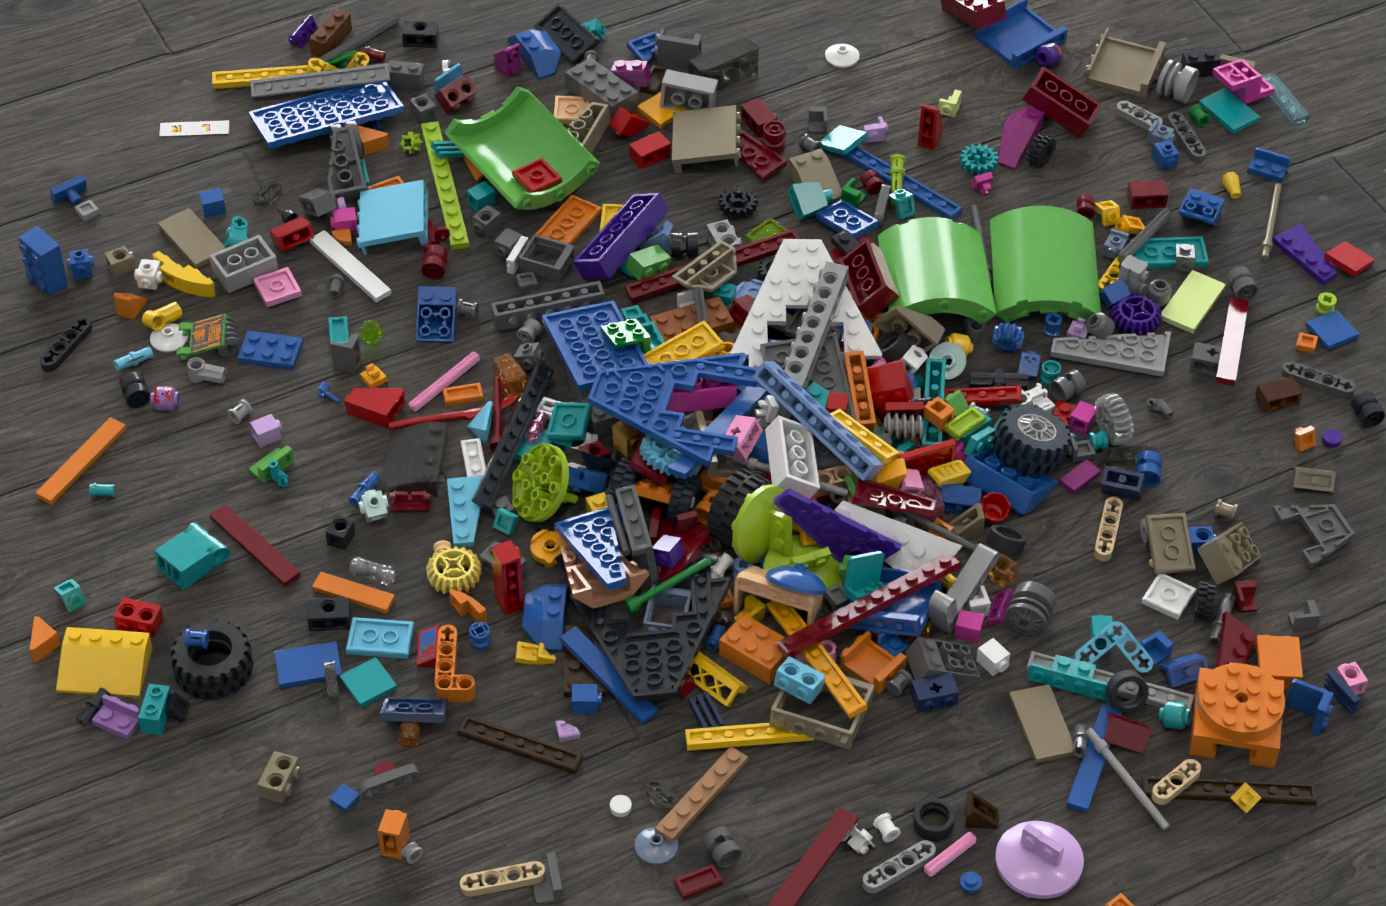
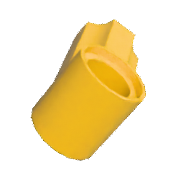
(162, 316)

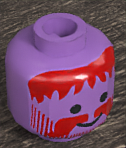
(165, 398)

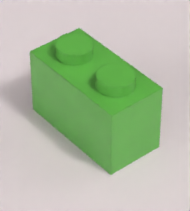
(648, 262)

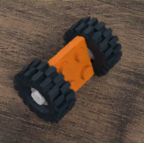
(680, 496)

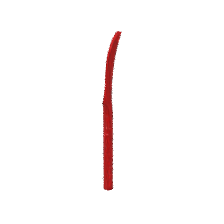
(466, 414)

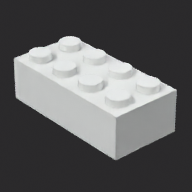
(792, 456)

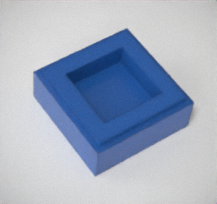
(344, 798)

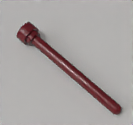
(497, 414)

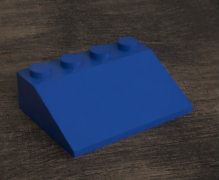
(993, 475)

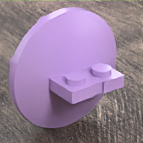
(1039, 859)

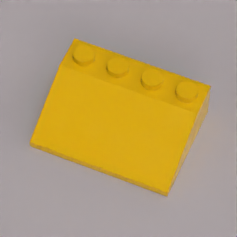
(103, 660)

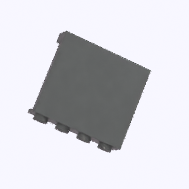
(638, 534)

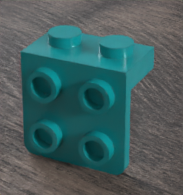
(863, 575)

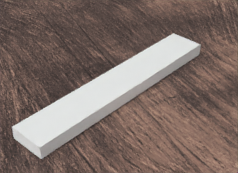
(350, 266)

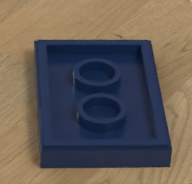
(414, 709)

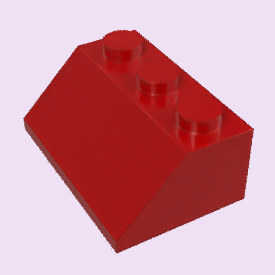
(889, 384)

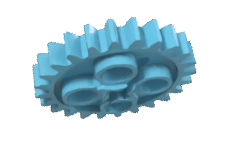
(660, 455)

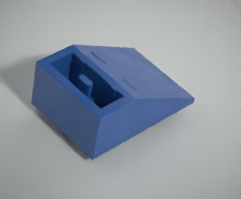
(436, 314)

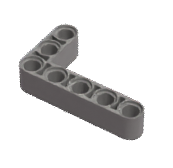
(946, 607)

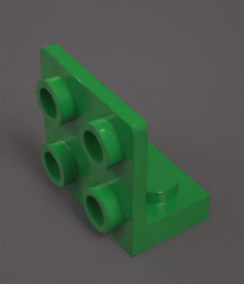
(627, 333)

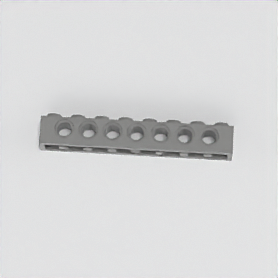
(816, 322)

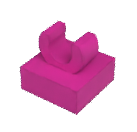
(982, 182)

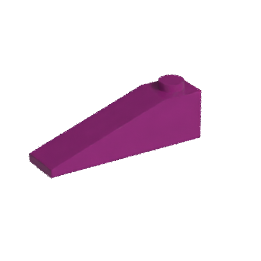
(1017, 135)

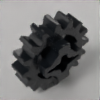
(738, 202)

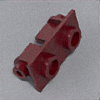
(410, 502)

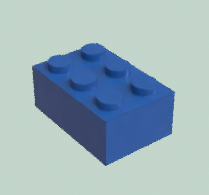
(43, 261)

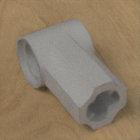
(199, 371)

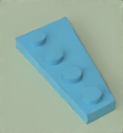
(462, 510)

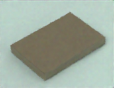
(1170, 543)

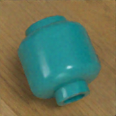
(1175, 715)

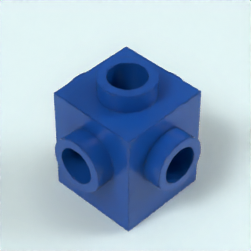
(80, 260)

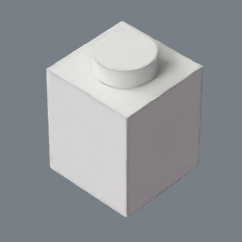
(993, 657)

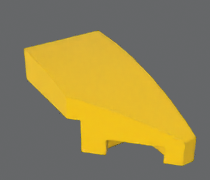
(533, 654)

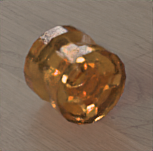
(409, 734)

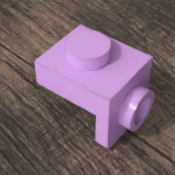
(876, 132)

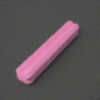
(949, 854)

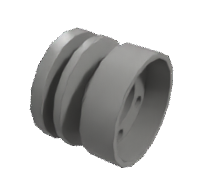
(1178, 81)

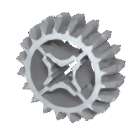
(1114, 418)

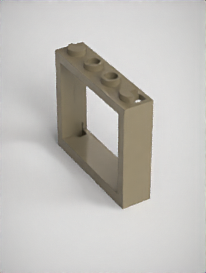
(817, 729)

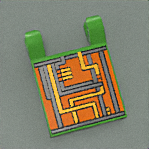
(205, 335)

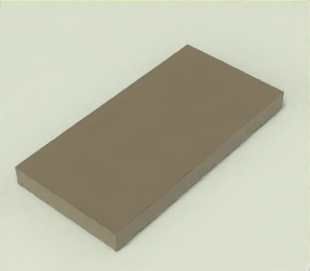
(191, 237)
(1042, 723)

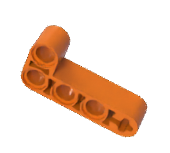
(448, 684)

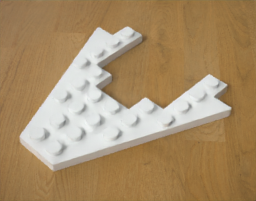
(790, 286)

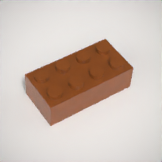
(681, 319)

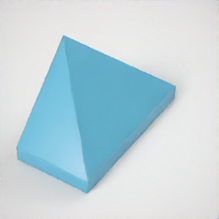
(482, 422)

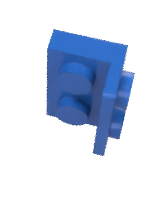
(1269, 165)

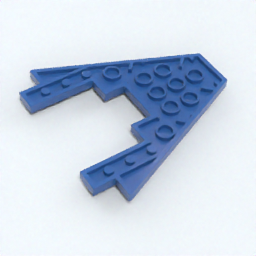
(644, 392)

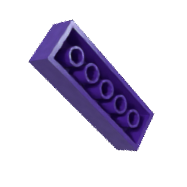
(621, 236)

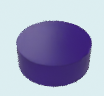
(1331, 438)

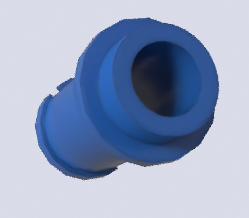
(712, 641)

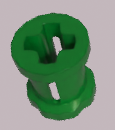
(1197, 113)

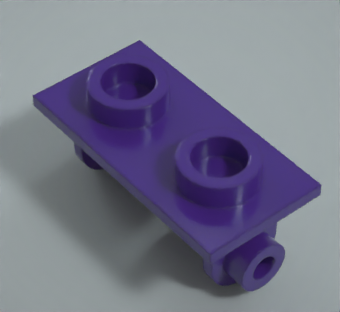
(303, 32)

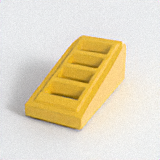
(950, 473)

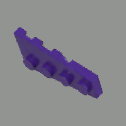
(1305, 252)

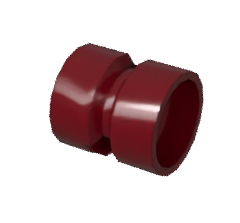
(774, 135)
(434, 262)

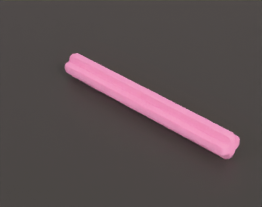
(444, 381)

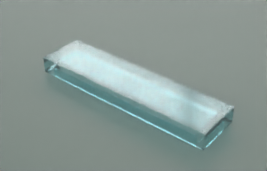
(1286, 99)

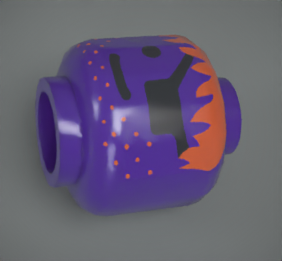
(1049, 55)

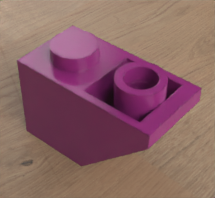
(508, 60)

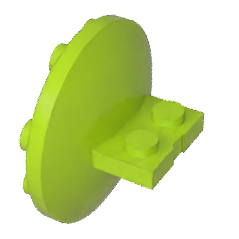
(541, 483)
(761, 526)
(813, 556)

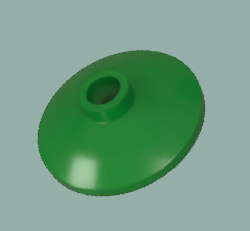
(342, 60)

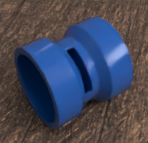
(479, 636)

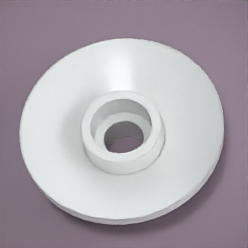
(842, 55)
(168, 338)

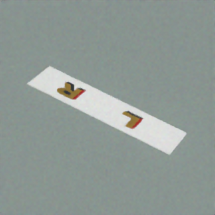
(194, 128)

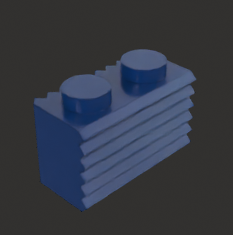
(959, 498)

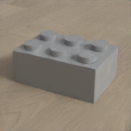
(687, 90)
(242, 262)

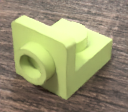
(950, 106)

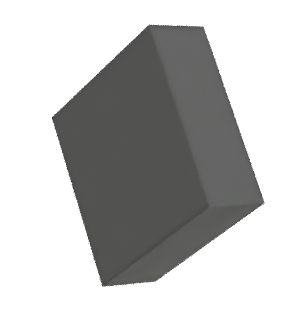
(526, 281)

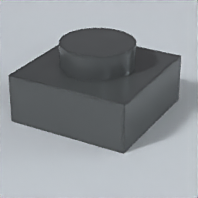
(501, 502)

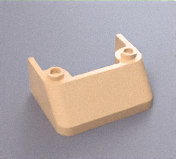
(754, 581)

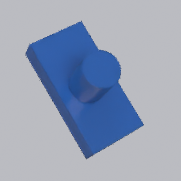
(69, 190)

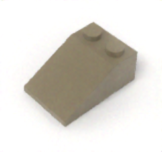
(815, 168)
(919, 328)

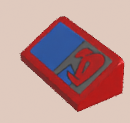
(427, 647)

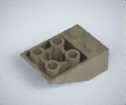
(1229, 553)

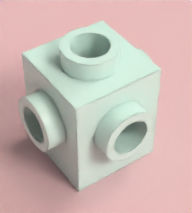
(375, 511)

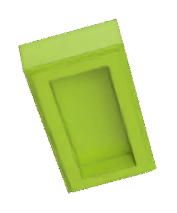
(964, 423)

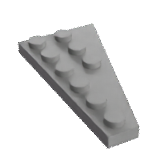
(1120, 351)

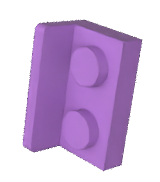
(117, 717)

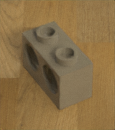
(276, 776)

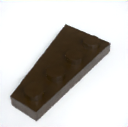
(575, 671)

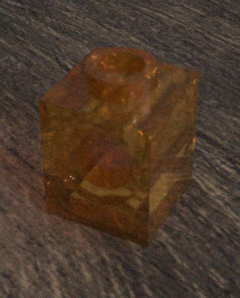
(1003, 570)

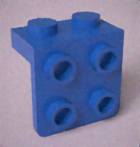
(1311, 701)

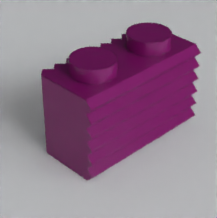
(634, 73)

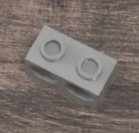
(722, 231)

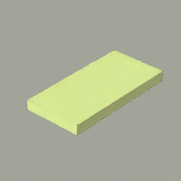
(1192, 301)

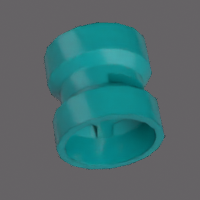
(1050, 371)

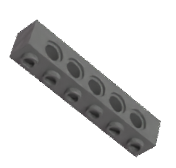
(514, 312)

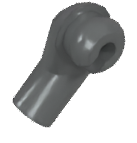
(1159, 406)

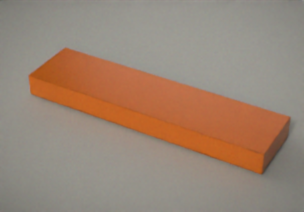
(357, 593)

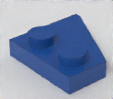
(644, 46)

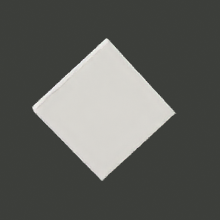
(1168, 596)

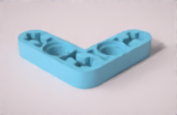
(1119, 641)

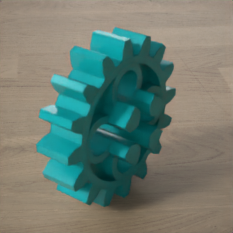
(978, 159)

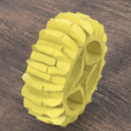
(453, 564)

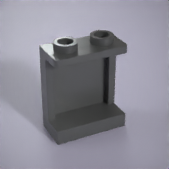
(676, 51)

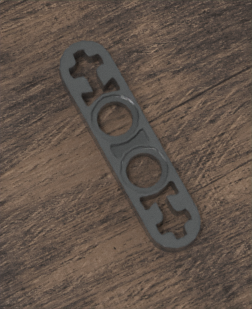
(1190, 135)
(1317, 381)

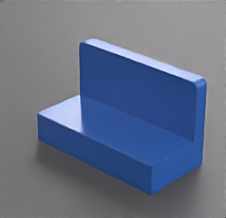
(1183, 669)

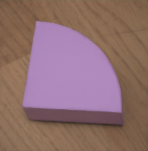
(566, 731)

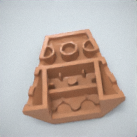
(590, 590)

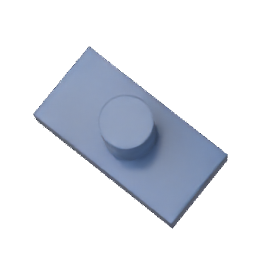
(658, 236)

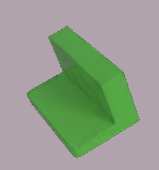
(282, 456)

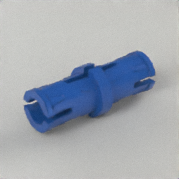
(368, 484)

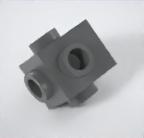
(529, 354)

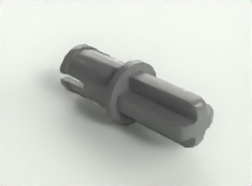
(1080, 740)

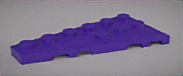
(833, 529)

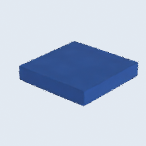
(1332, 330)

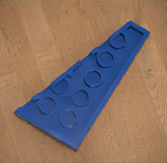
(596, 545)

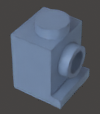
(1159, 133)
(1115, 243)

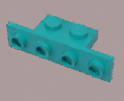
(1070, 676)

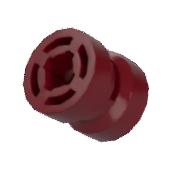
(871, 181)
(1086, 205)

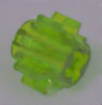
(371, 331)

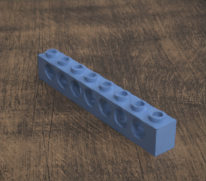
(818, 420)

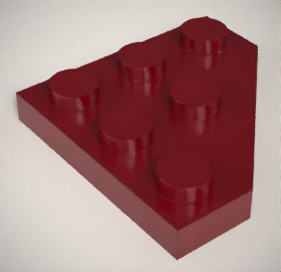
(692, 543)

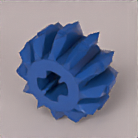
(1008, 337)

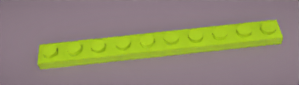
(445, 188)

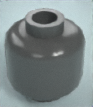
(1160, 291)
(1100, 325)

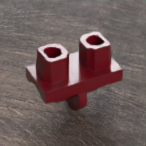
(436, 234)

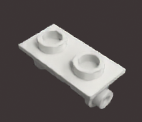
(860, 840)

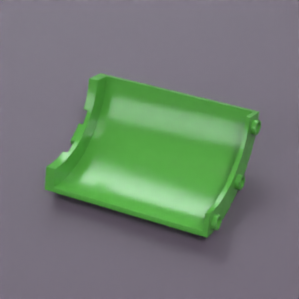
(517, 136)
(1044, 263)
(938, 268)

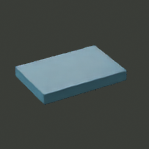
(380, 638)

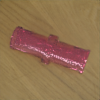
(536, 426)

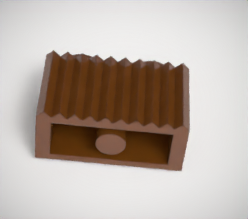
(1278, 394)

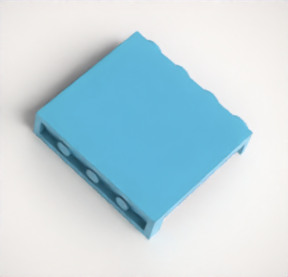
(393, 214)

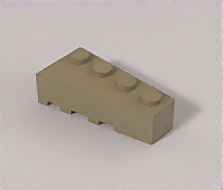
(591, 125)

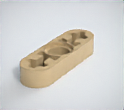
(1179, 773)

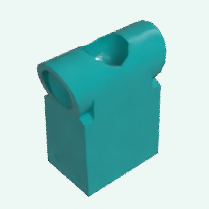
(190, 556)

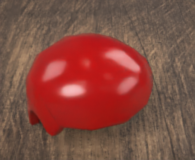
(995, 507)

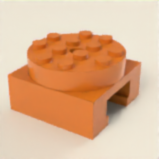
(1244, 724)

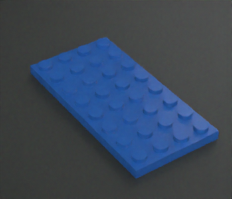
(314, 113)

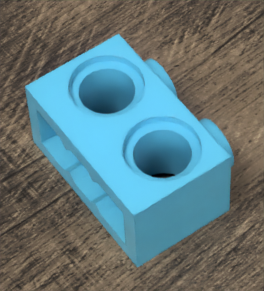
(799, 680)

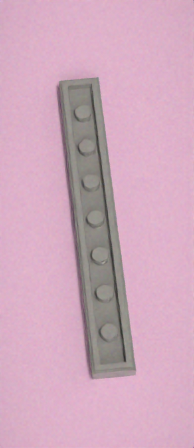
(320, 80)
(1157, 696)

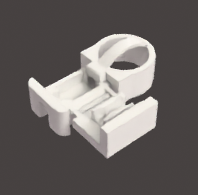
(1038, 397)

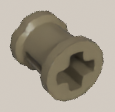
(1225, 510)

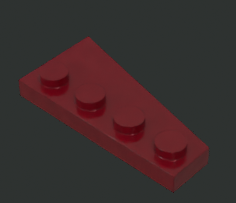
(886, 497)

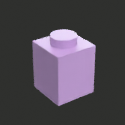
(266, 430)

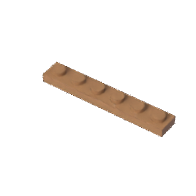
(701, 794)

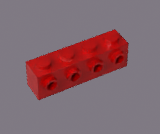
(508, 577)

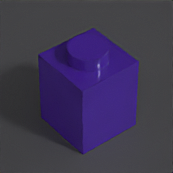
(668, 551)

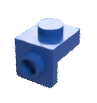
(574, 482)

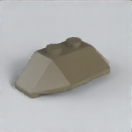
(709, 269)

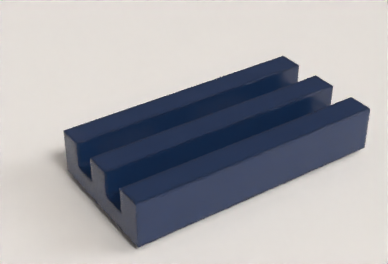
(1342, 692)
(700, 699)

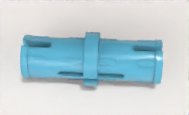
(133, 358)

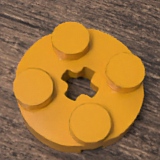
(539, 547)

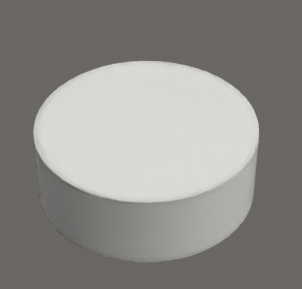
(620, 806)

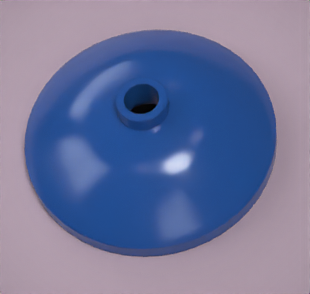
(797, 579)

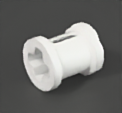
(886, 827)

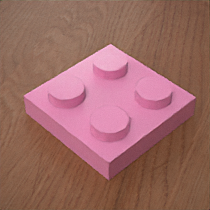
(277, 287)

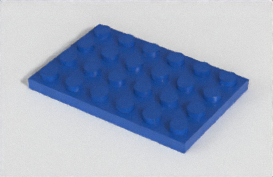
(585, 346)

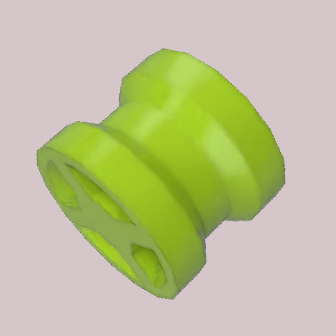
(1326, 303)

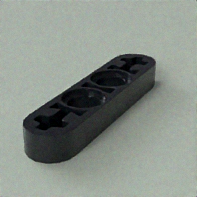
(51, 363)

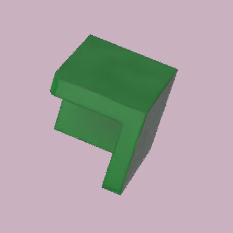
(852, 195)

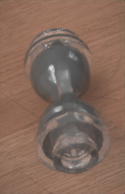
(363, 568)

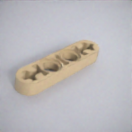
(1106, 528)
(502, 875)

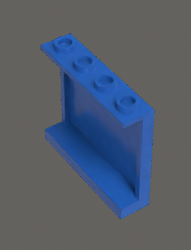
(1019, 35)
(904, 616)

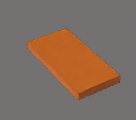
(570, 220)

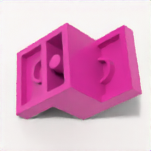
(1243, 81)

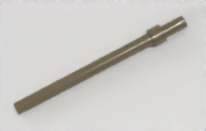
(1267, 243)

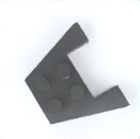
(1324, 526)

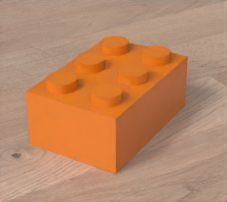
(752, 648)

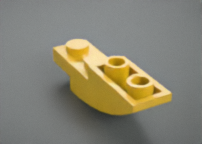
(184, 279)

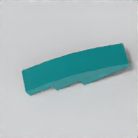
(635, 313)

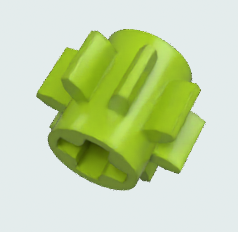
(409, 140)

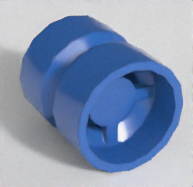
(1150, 464)

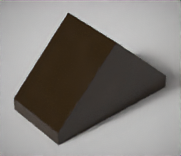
(980, 813)

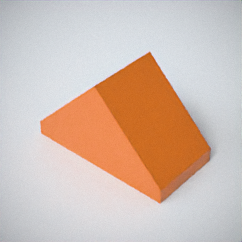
(373, 140)
(128, 304)
(43, 639)

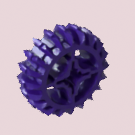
(1136, 315)

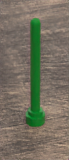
(635, 602)

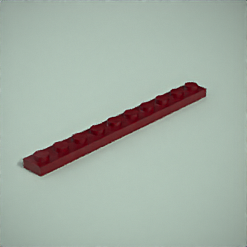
(744, 255)
(868, 605)

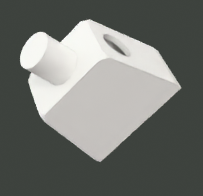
(914, 358)

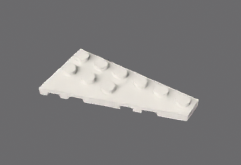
(917, 545)

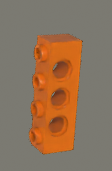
(859, 388)

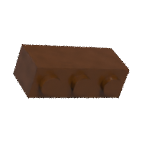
(330, 33)

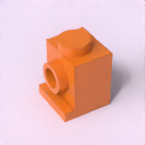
(938, 413)

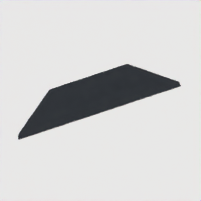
(587, 459)

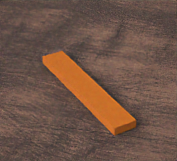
(80, 461)

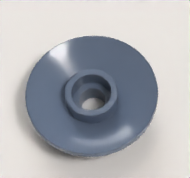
(653, 852)

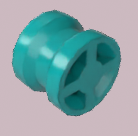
(1098, 440)

